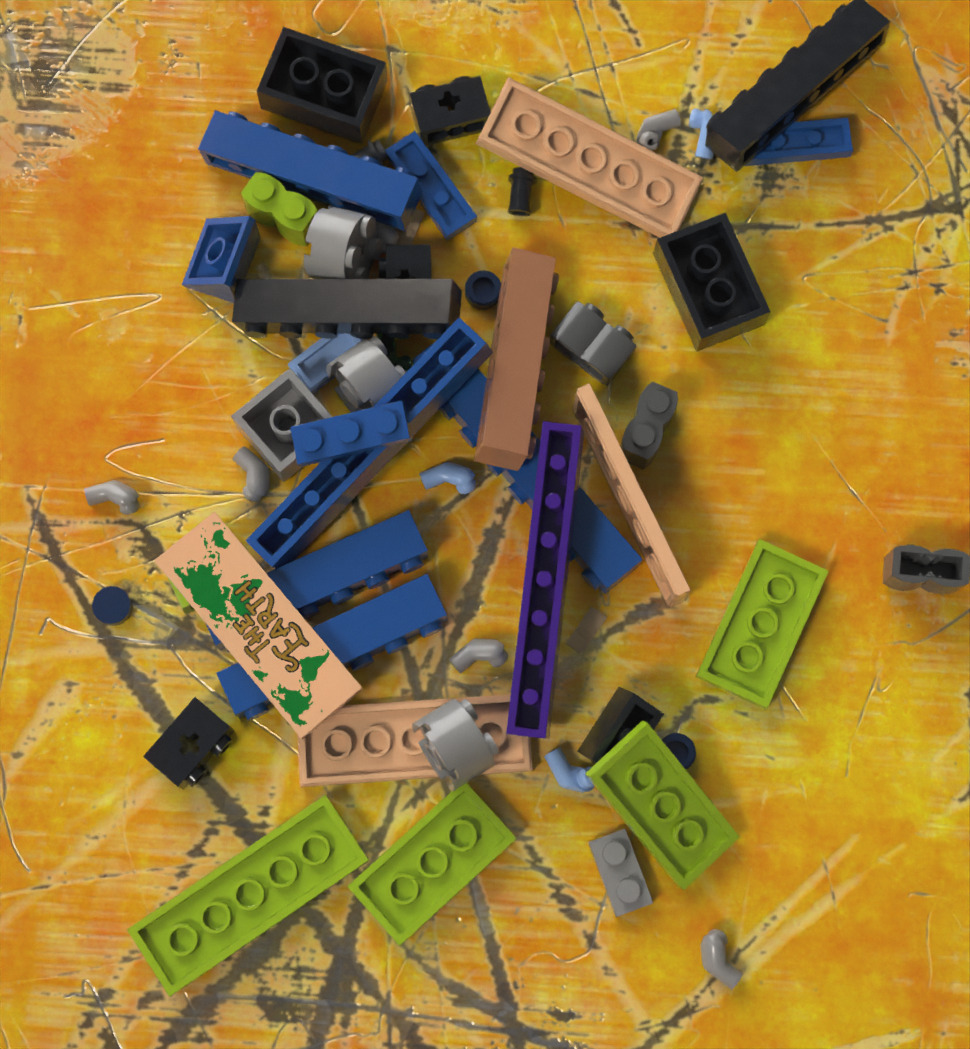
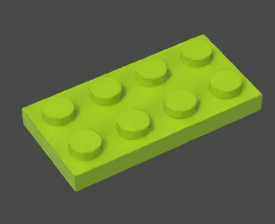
(762, 624)
(662, 805)
(431, 863)

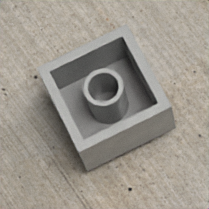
(268, 419)

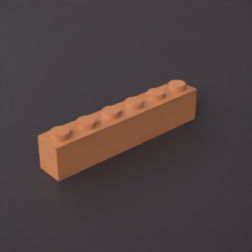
(516, 360)

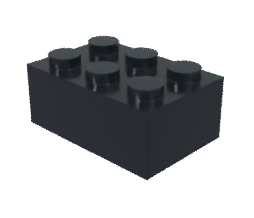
(322, 85)
(711, 282)

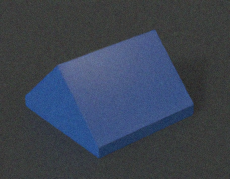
(222, 256)

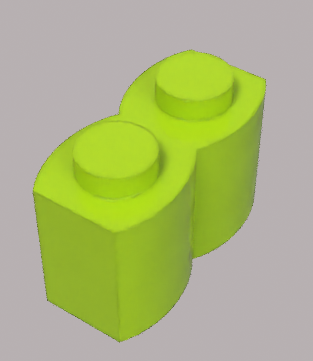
(275, 207)

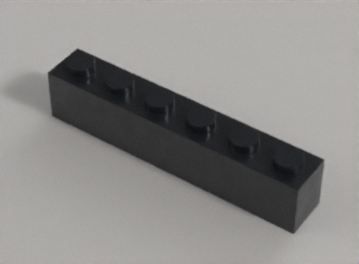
(796, 83)
(346, 307)

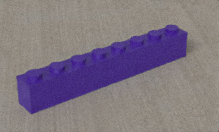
(545, 580)

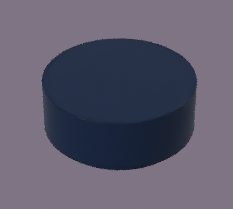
(482, 290)
(112, 606)
(682, 748)

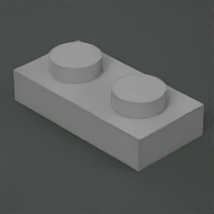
(620, 872)

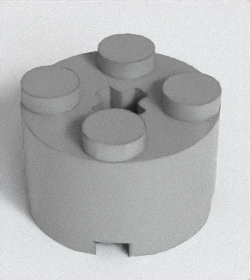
(342, 244)
(364, 374)
(455, 743)

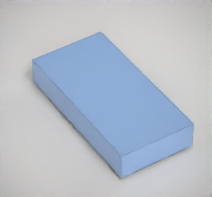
(311, 364)

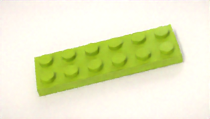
(247, 895)

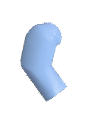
(699, 120)
(451, 473)
(568, 776)

